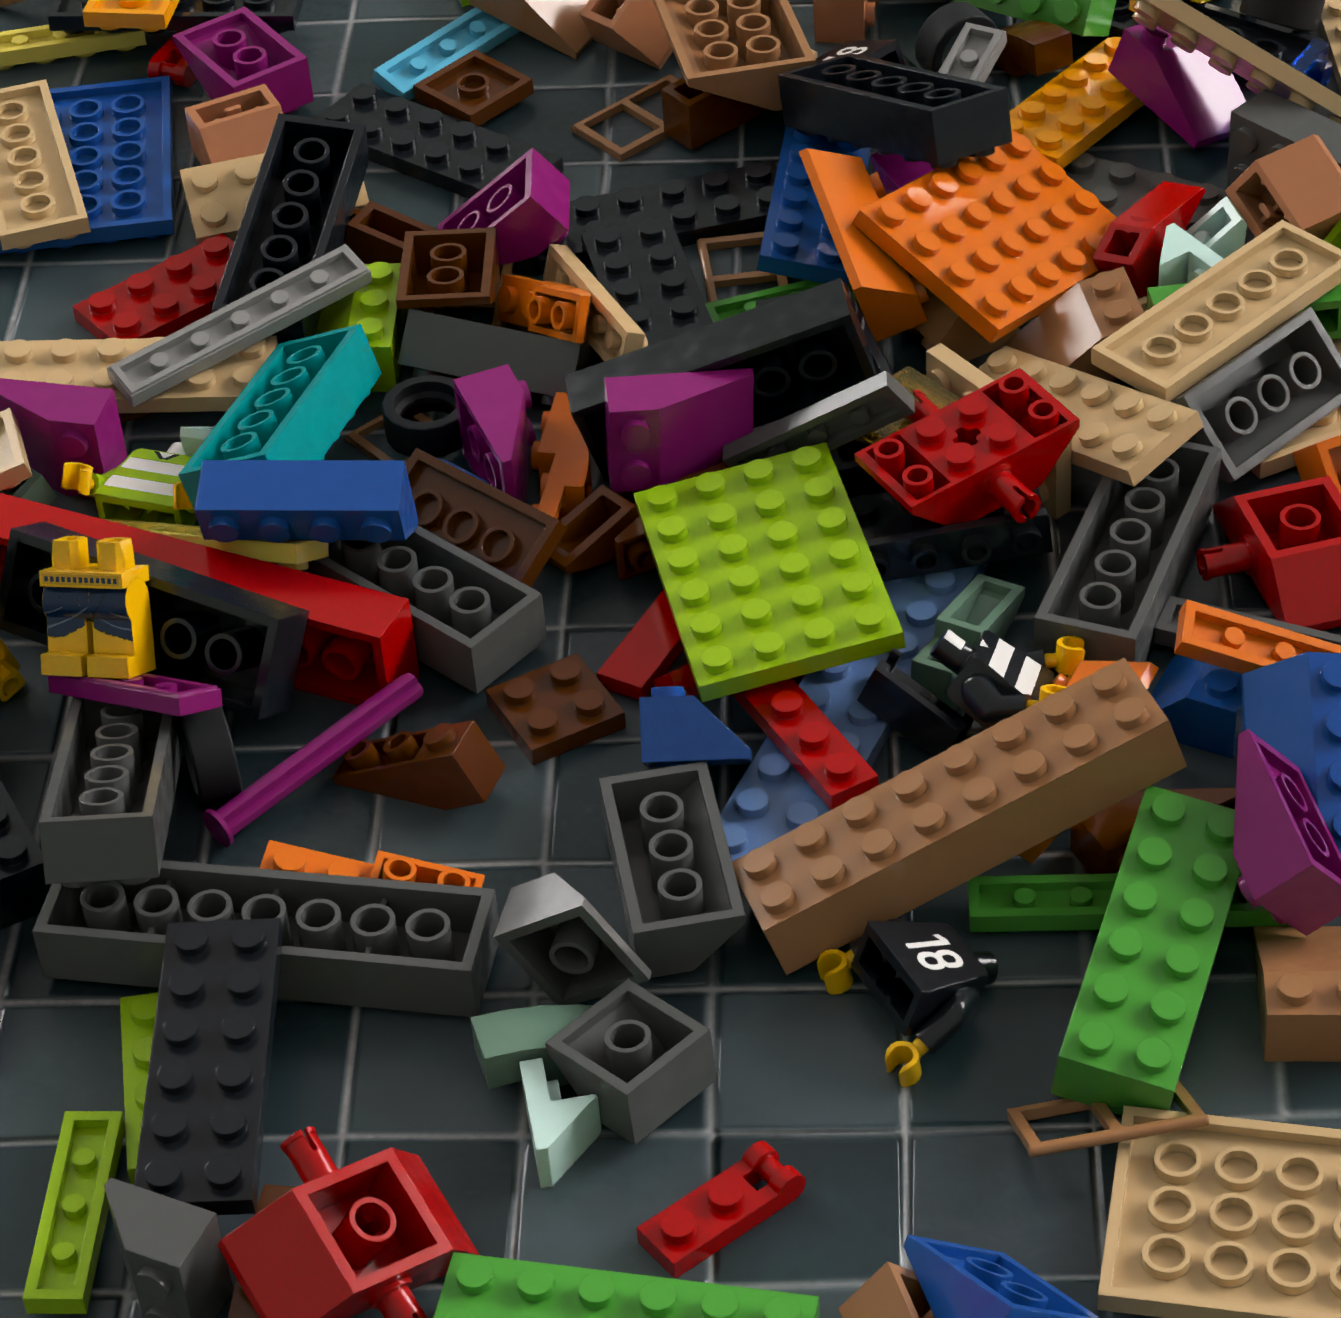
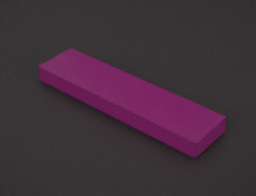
(142, 692)

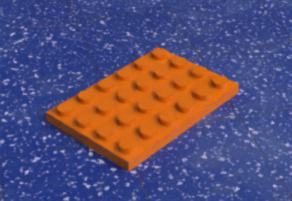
(992, 234)

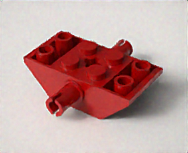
(974, 452)
(1288, 547)
(346, 1237)

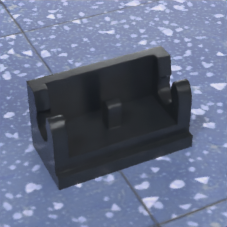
(912, 708)

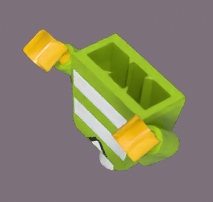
(139, 488)

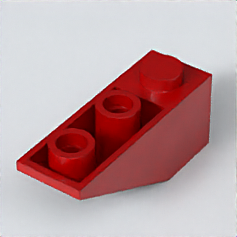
(1139, 233)

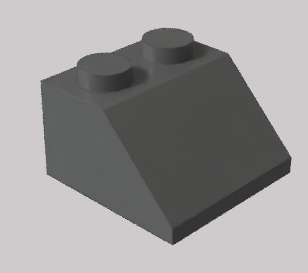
(565, 942)
(636, 1058)
(169, 1253)

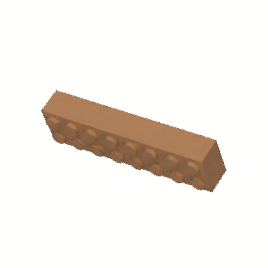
(958, 814)

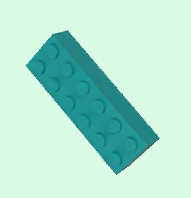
(292, 403)

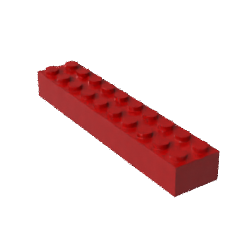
(352, 635)

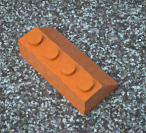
(881, 285)

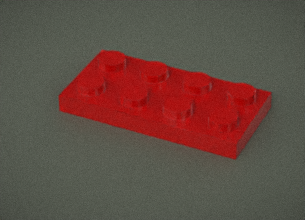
(159, 297)

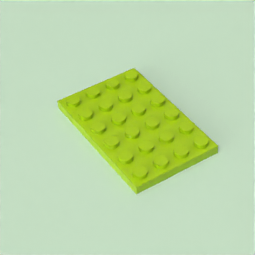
(767, 572)

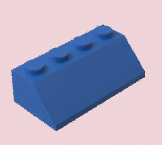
(305, 500)
(1299, 714)

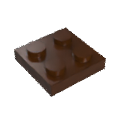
(474, 88)
(555, 708)

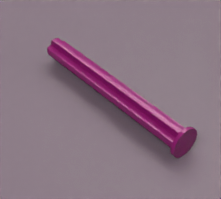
(311, 759)

